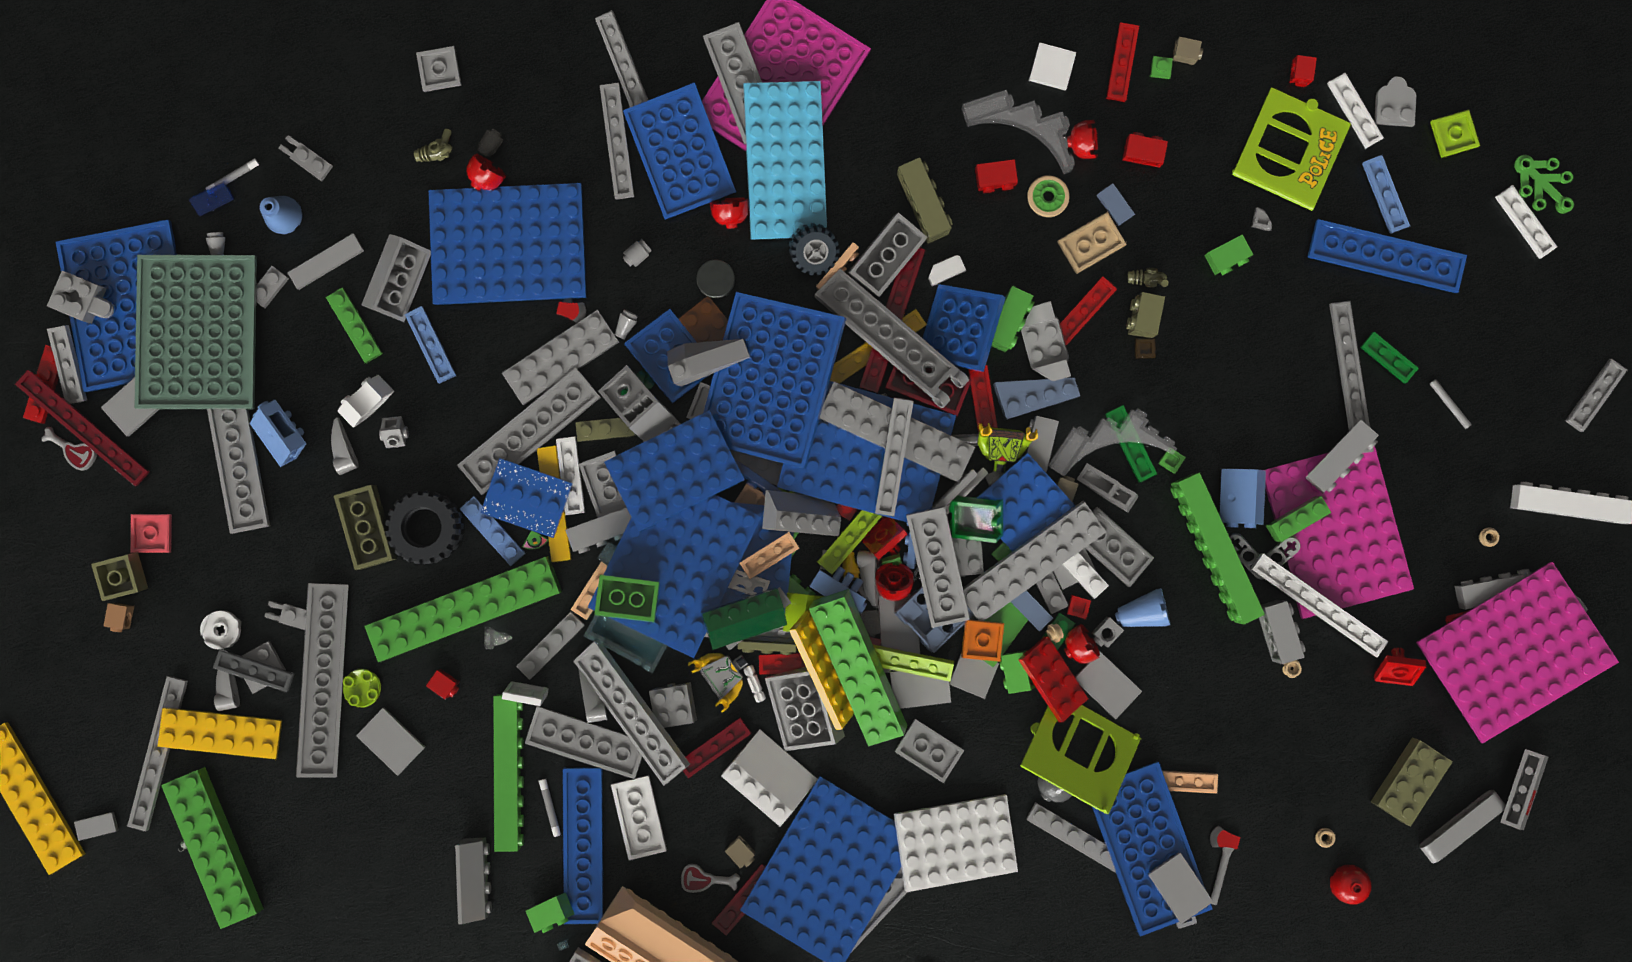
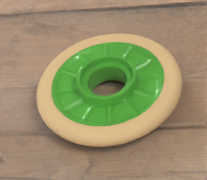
(1039, 204)

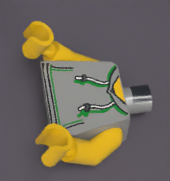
(722, 675)

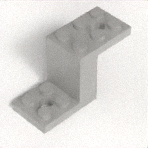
(638, 407)

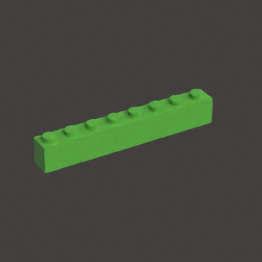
(507, 775)

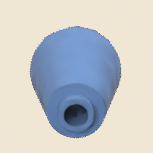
(281, 214)
(1144, 611)

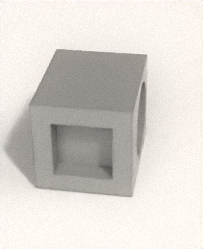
(1115, 630)

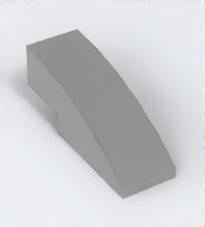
(1107, 487)

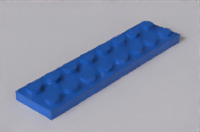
(1387, 256)
(583, 843)

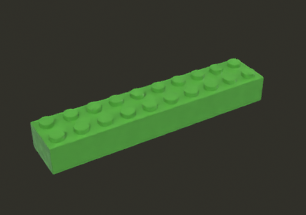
(463, 609)

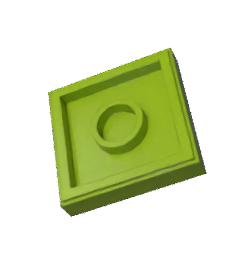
(1455, 133)

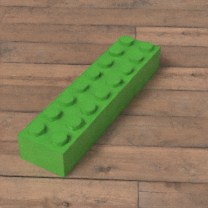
(1217, 549)
(858, 667)
(212, 847)

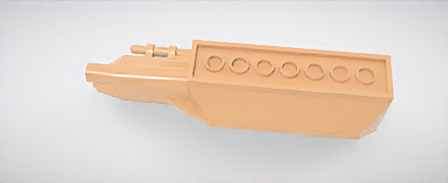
(641, 933)

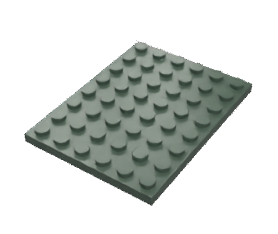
(195, 332)

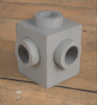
(393, 432)

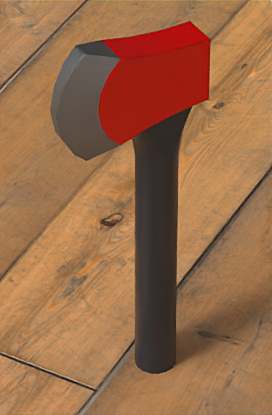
(572, 310)

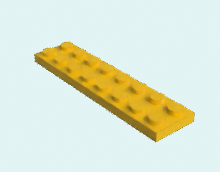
(34, 806)

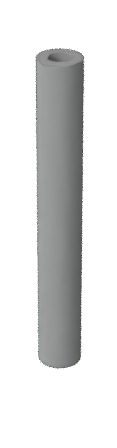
(1450, 403)

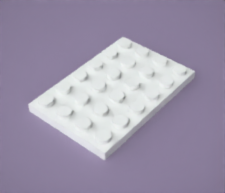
(955, 842)

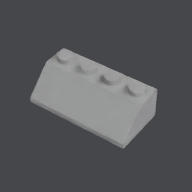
(887, 254)
(396, 277)
(800, 514)
(472, 880)

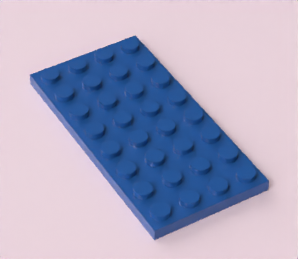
(1139, 837)

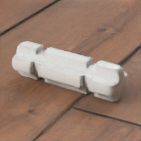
(754, 683)

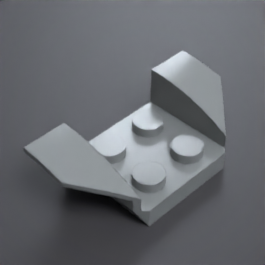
(1046, 343)

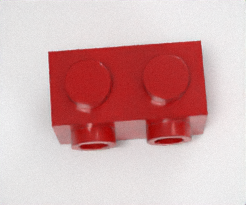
(1145, 149)
(996, 175)

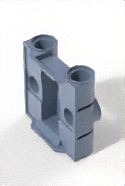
(918, 619)

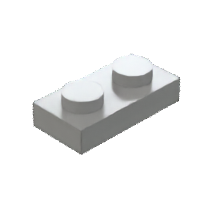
(269, 286)

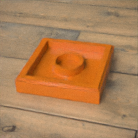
(982, 640)

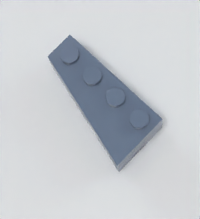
(1031, 395)

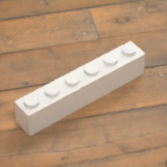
(1572, 504)

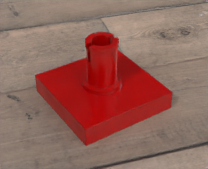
(884, 537)
(1399, 670)

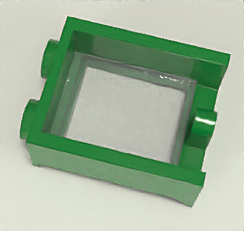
(976, 519)

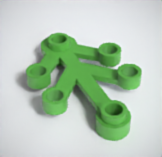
(1541, 182)

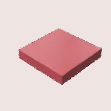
(151, 533)

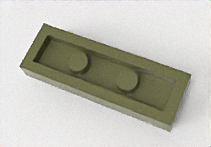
(602, 429)
(767, 647)

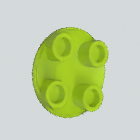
(361, 688)

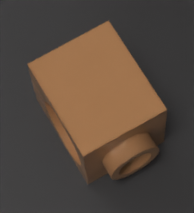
(118, 616)

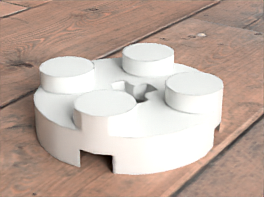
(231, 625)

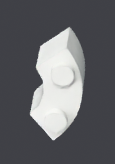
(365, 400)

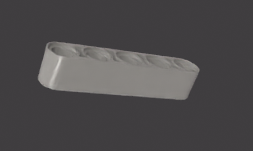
(1462, 826)

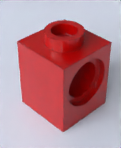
(1302, 70)
(443, 684)

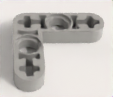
(1291, 552)

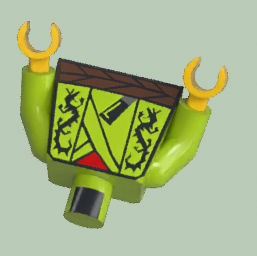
(1004, 444)

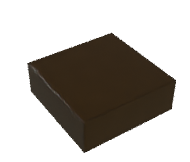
(1145, 348)

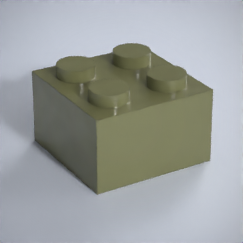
(1145, 315)
(119, 576)

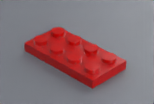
(1053, 679)

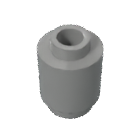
(636, 253)

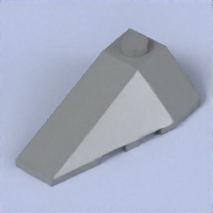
(701, 359)

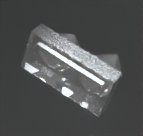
(494, 638)

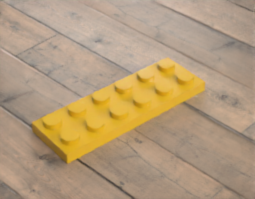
(821, 670)
(219, 733)

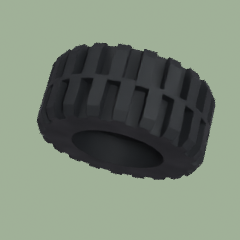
(399, 522)

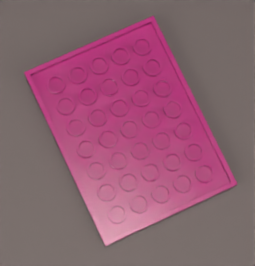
(792, 47)
(1356, 547)
(1517, 652)

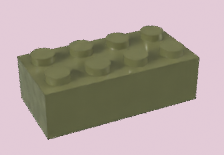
(923, 199)
(365, 527)
(1411, 781)

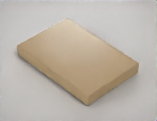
(1092, 242)

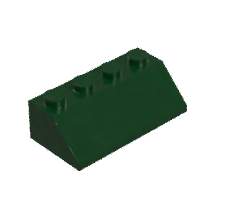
(744, 618)

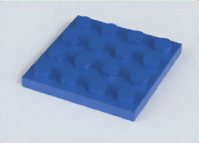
(963, 325)
(1029, 501)

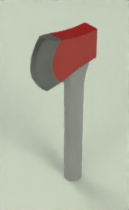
(1229, 842)

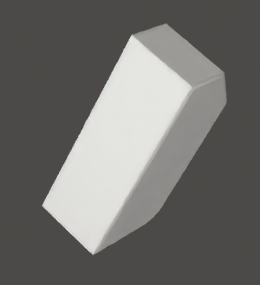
(946, 269)

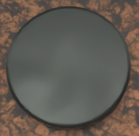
(715, 278)

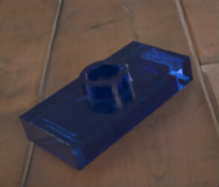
(211, 198)

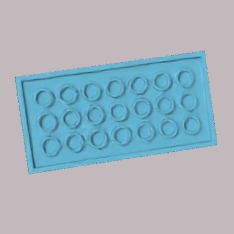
(784, 157)

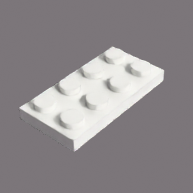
(638, 817)

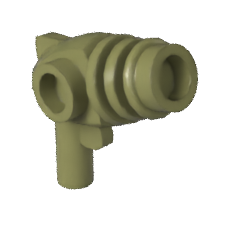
(436, 150)
(1150, 277)

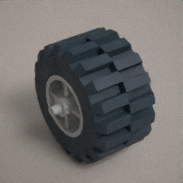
(814, 249)

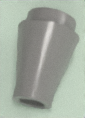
(216, 243)
(625, 323)

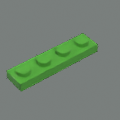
(354, 325)

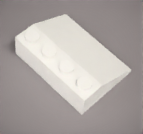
(769, 777)

